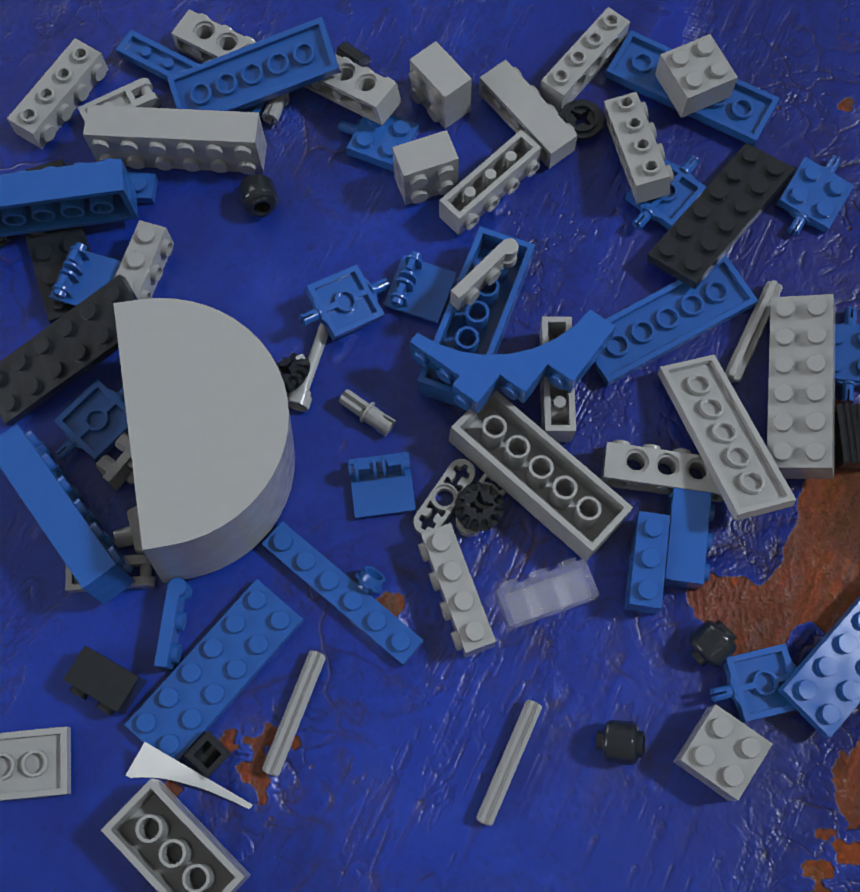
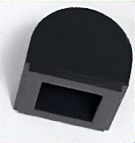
(355, 55)
(208, 753)

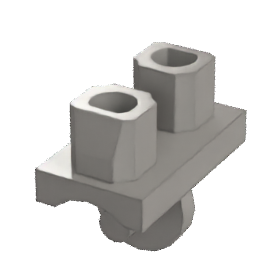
(121, 470)

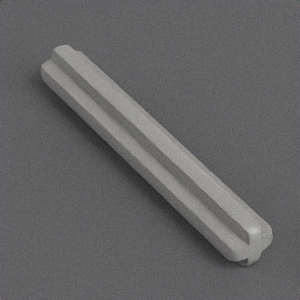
(752, 332)
(293, 713)
(509, 763)

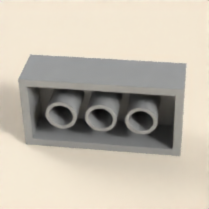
(172, 844)

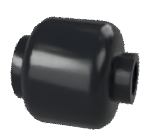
(258, 195)
(712, 643)
(621, 742)

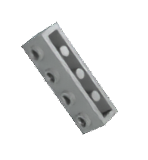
(58, 93)
(527, 111)
(637, 147)
(490, 182)
(146, 258)
(457, 590)

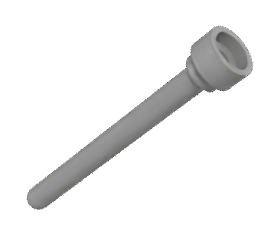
(300, 398)

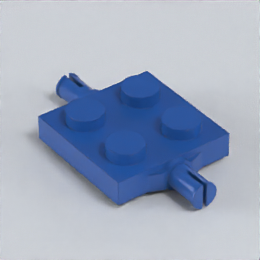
(375, 141)
(814, 195)
(670, 208)
(344, 302)
(847, 355)
(93, 422)
(755, 681)

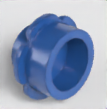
(370, 580)

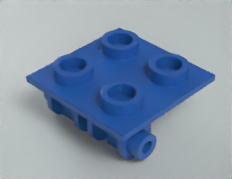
(82, 275)
(420, 288)
(381, 485)

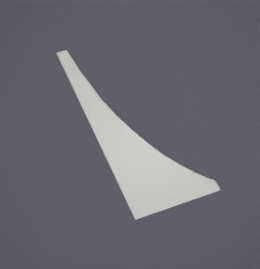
(156, 764)

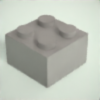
(695, 75)
(440, 85)
(425, 167)
(723, 753)

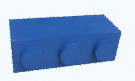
(688, 538)
(647, 563)

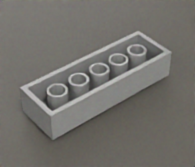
(177, 138)
(802, 386)
(540, 474)

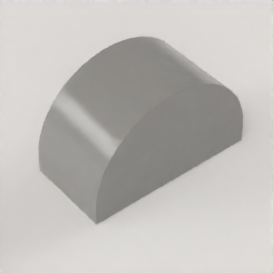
(202, 434)

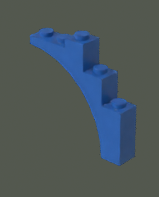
(518, 373)

